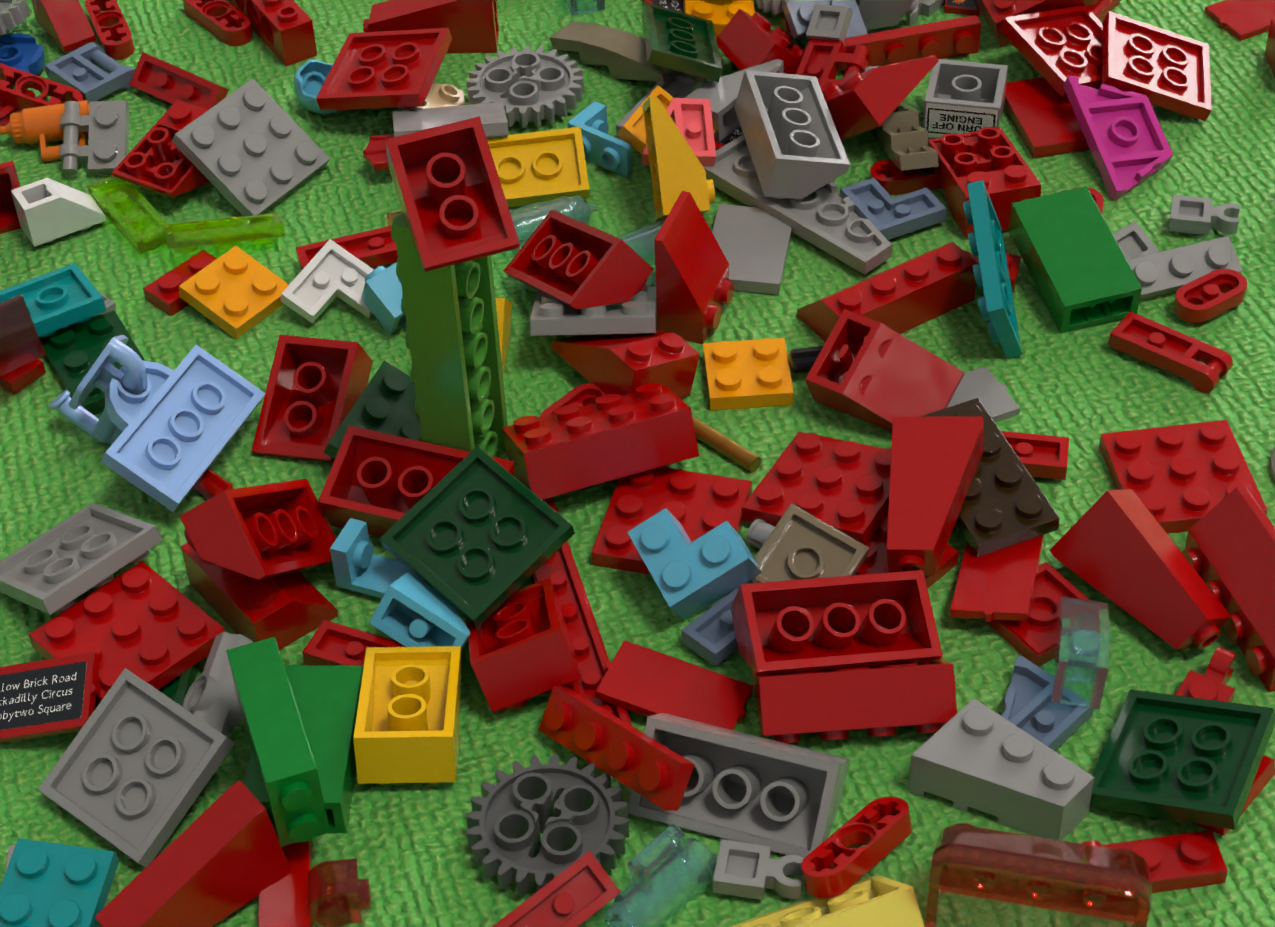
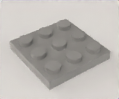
(250, 150)
(630, 317)
(75, 557)
(136, 767)

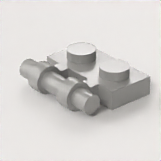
(106, 139)

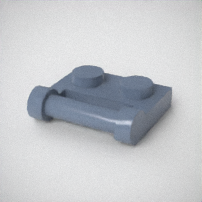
(80, 71)

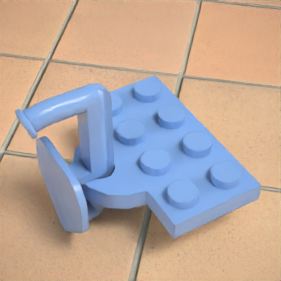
(159, 419)

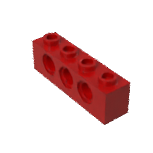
(281, 27)

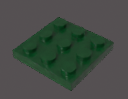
(477, 536)
(1182, 758)

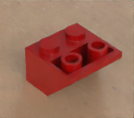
(751, 42)

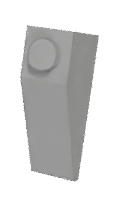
(724, 96)

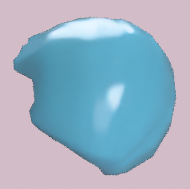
(308, 83)

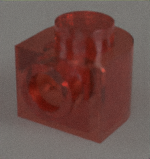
(337, 893)

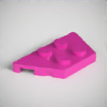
(1120, 134)

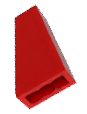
(470, 22)
(928, 485)
(1142, 571)
(206, 870)

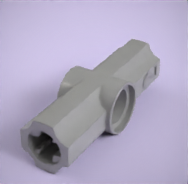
(213, 693)

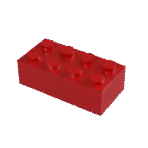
(601, 440)

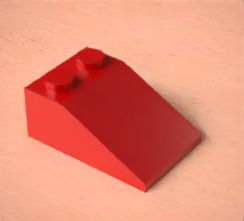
(869, 98)
(451, 194)
(689, 274)
(629, 360)
(309, 396)
(523, 648)

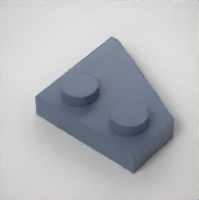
(1031, 709)

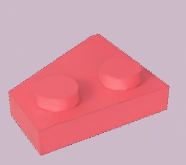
(695, 123)

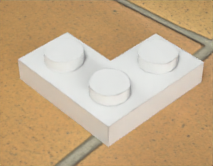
(328, 275)

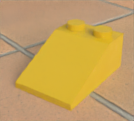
(672, 163)
(408, 715)

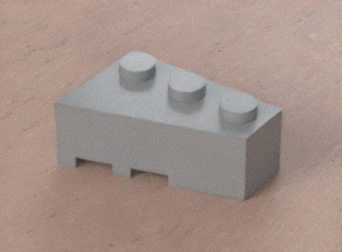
(1002, 771)

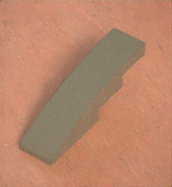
(610, 47)
(905, 140)

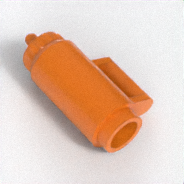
(42, 126)

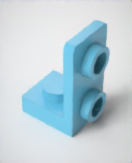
(598, 145)
(358, 567)

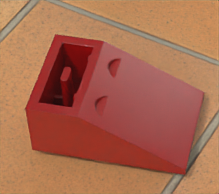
(985, 157)
(158, 162)
(879, 373)

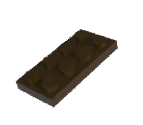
(1003, 498)

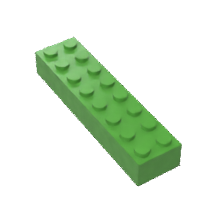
(453, 349)

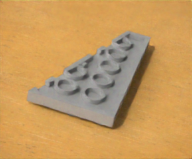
(818, 218)

